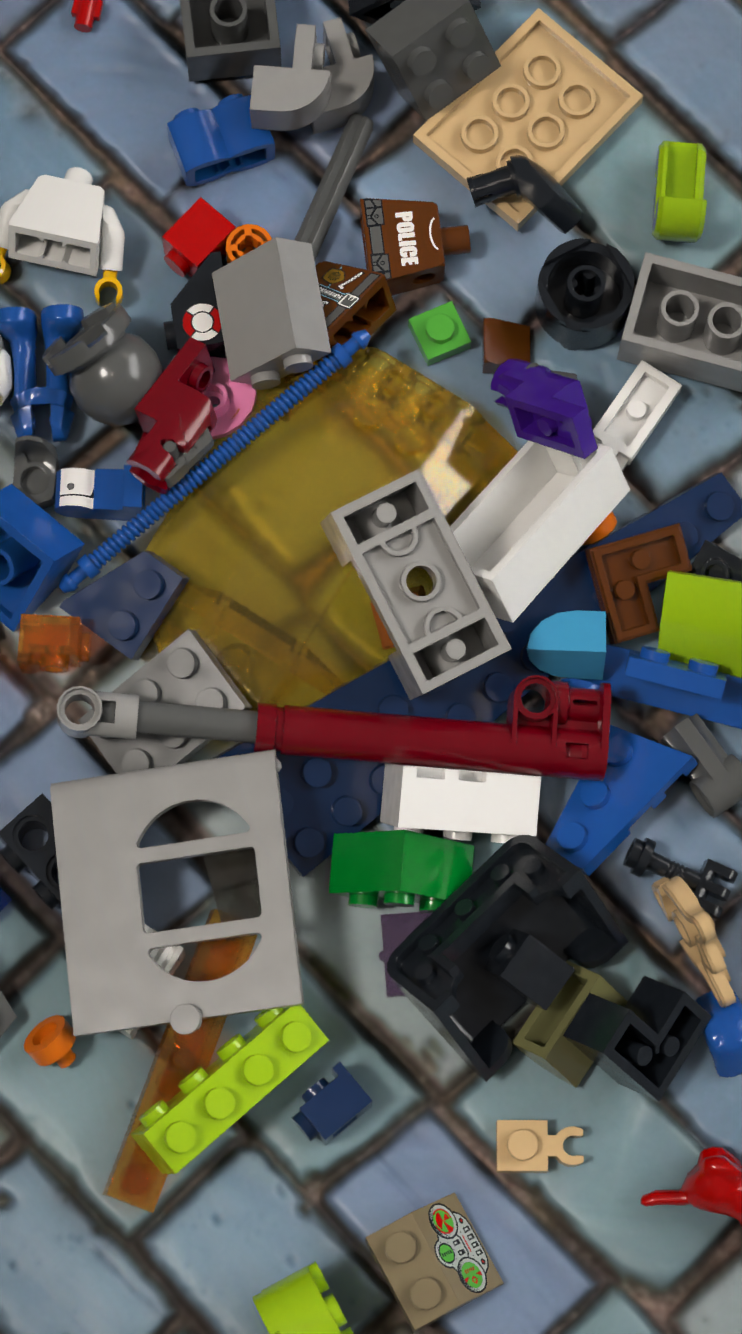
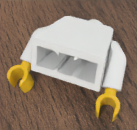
(64, 228)

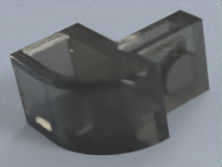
(234, 885)

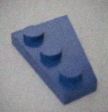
(603, 811)

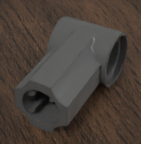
(717, 776)

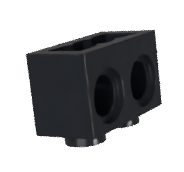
(40, 862)

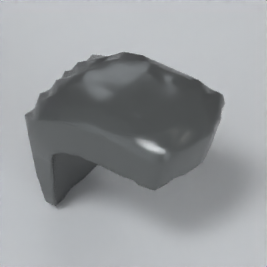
(36, 469)

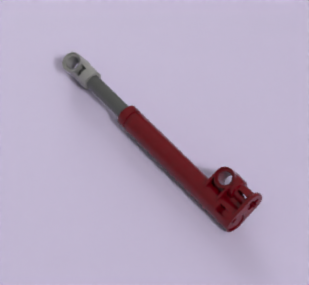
(559, 742)

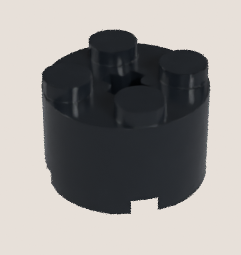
(591, 269)

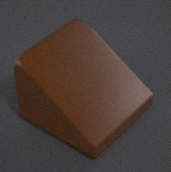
(502, 342)

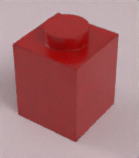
(195, 237)

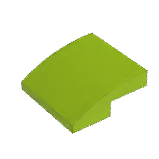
(702, 620)

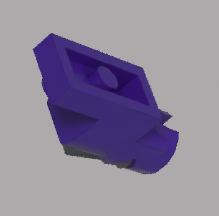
(545, 406)

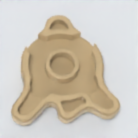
(698, 935)

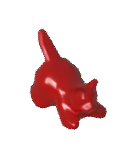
(709, 1186)

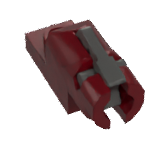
(175, 420)

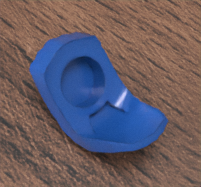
(723, 1034)

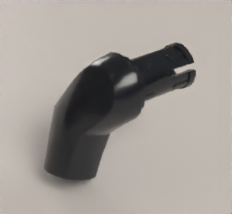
(536, 187)

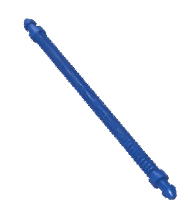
(339, 358)

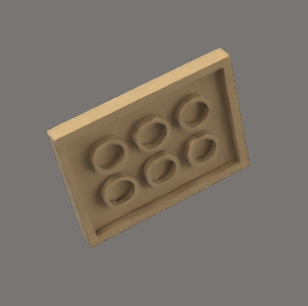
(542, 103)

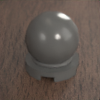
(106, 366)

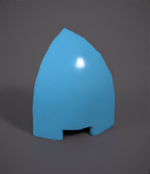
(570, 644)

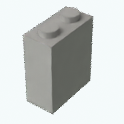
(271, 313)

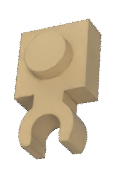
(526, 1146)

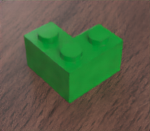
(398, 868)

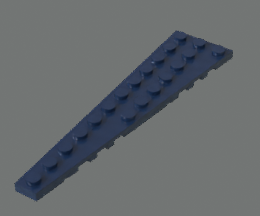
(346, 795)

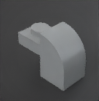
(350, 77)
(292, 96)

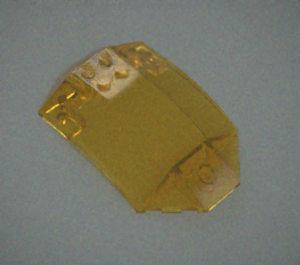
(252, 537)

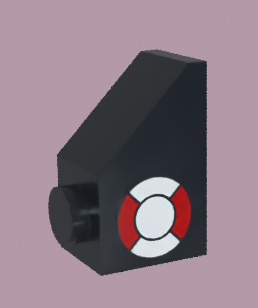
(196, 311)

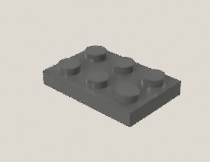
(180, 675)

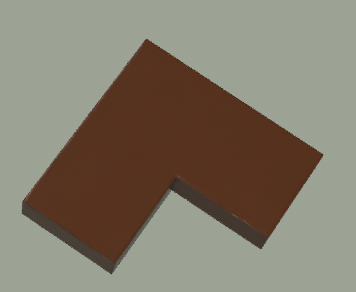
(622, 574)

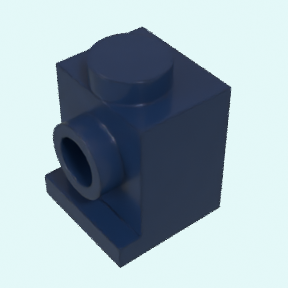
(331, 1106)

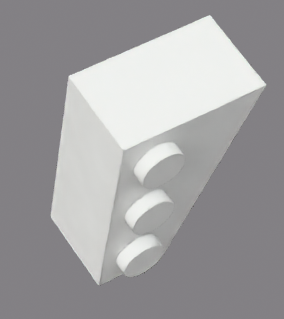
(460, 802)

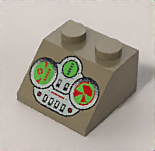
(433, 1261)

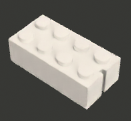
(535, 521)

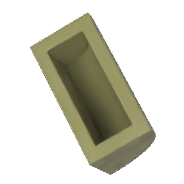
(543, 1031)

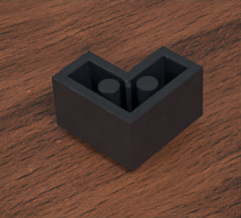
(644, 1040)

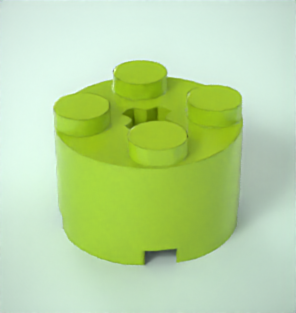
(298, 1306)

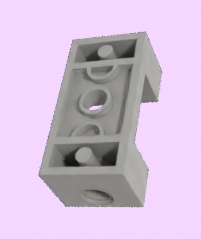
(433, 633)

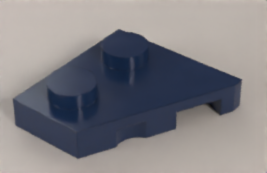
(129, 602)

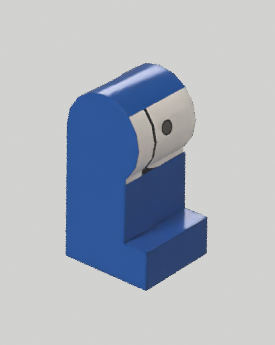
(99, 494)

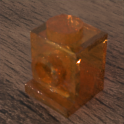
(52, 643)

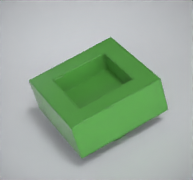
(439, 333)

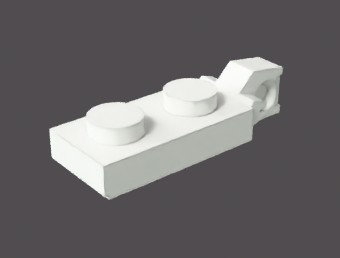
(636, 412)

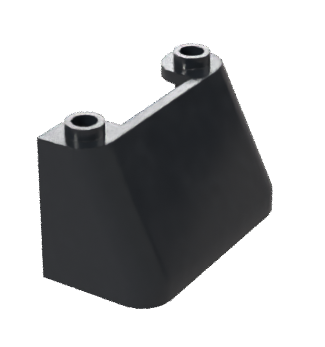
(446, 955)

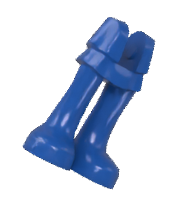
(20, 330)

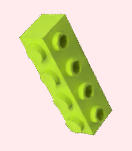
(228, 1088)

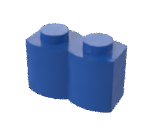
(218, 141)

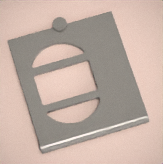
(105, 938)

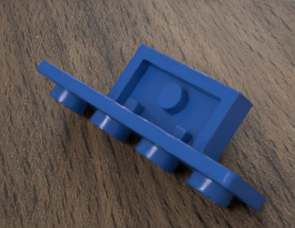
(673, 685)

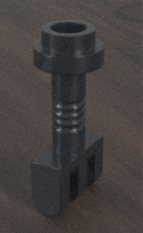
(642, 857)

